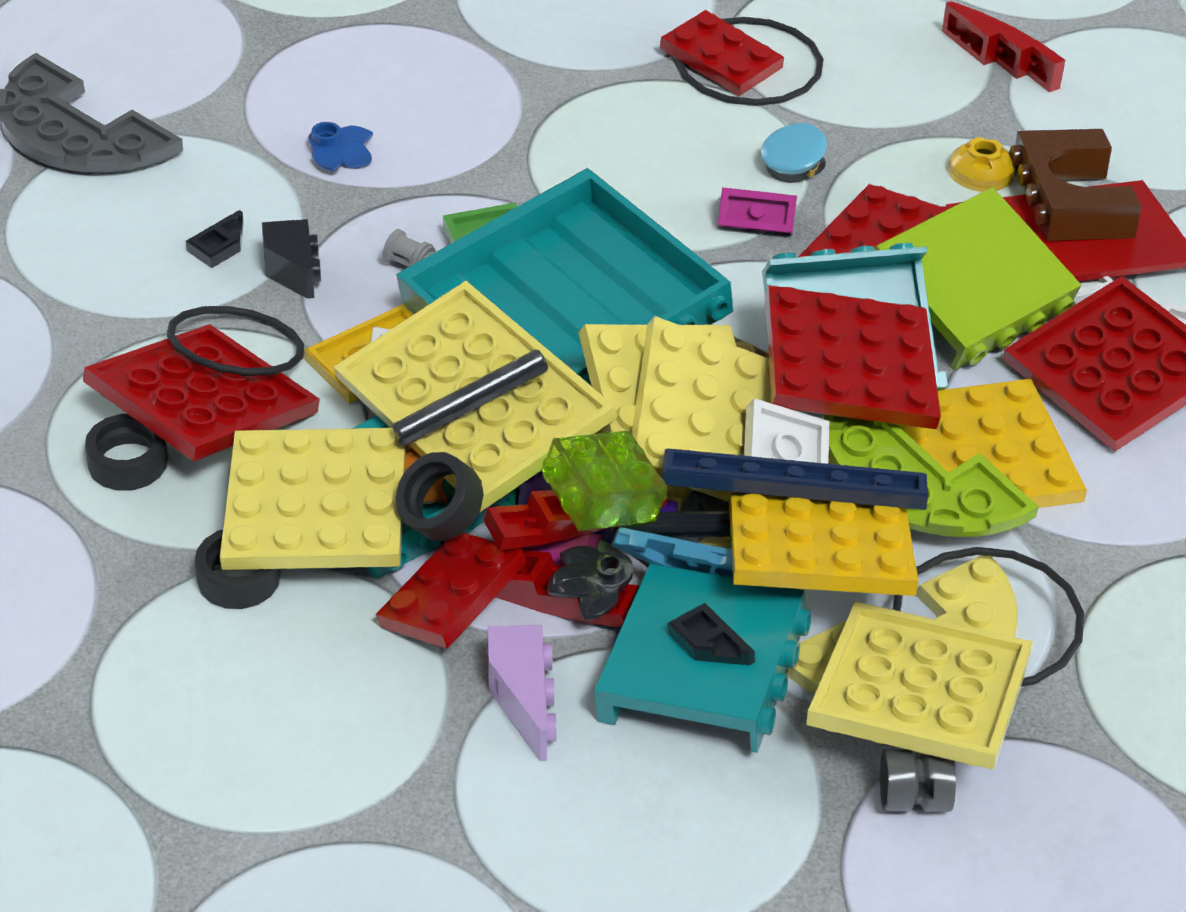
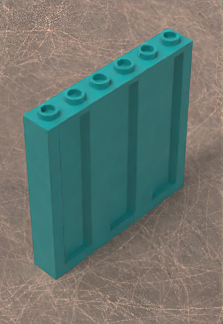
(574, 262)

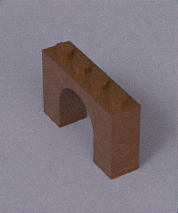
(1067, 209)

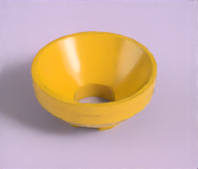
(979, 170)

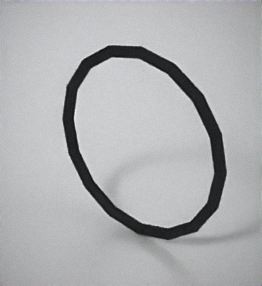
(262, 371)

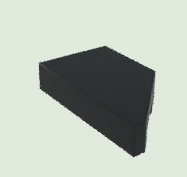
(218, 241)
(709, 638)

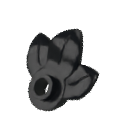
(586, 579)

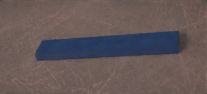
(795, 479)

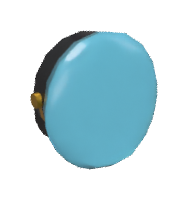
(795, 152)

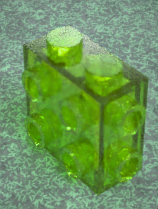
(604, 480)

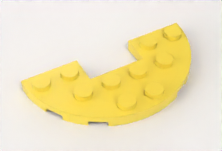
(967, 595)

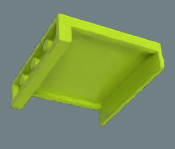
(987, 276)

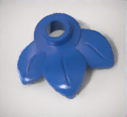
(339, 146)

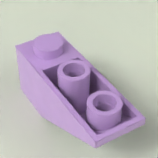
(519, 683)

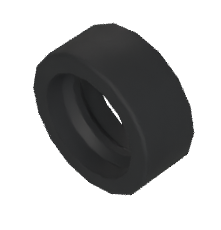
(129, 473)
(417, 482)
(228, 591)

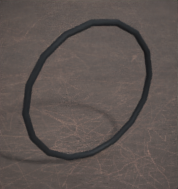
(762, 101)
(1079, 623)

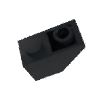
(290, 255)

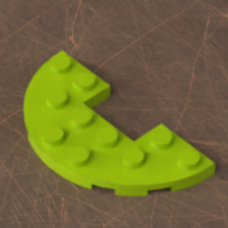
(961, 503)

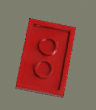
(722, 52)
(450, 589)

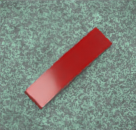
(999, 42)
(533, 524)
(530, 586)

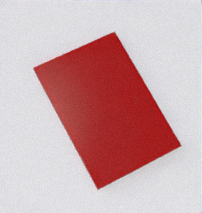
(1156, 247)

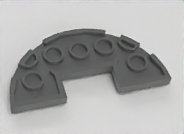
(61, 136)

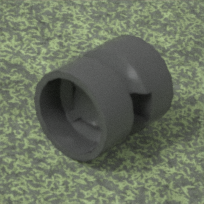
(901, 784)

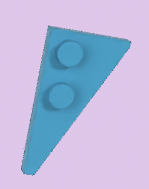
(674, 552)

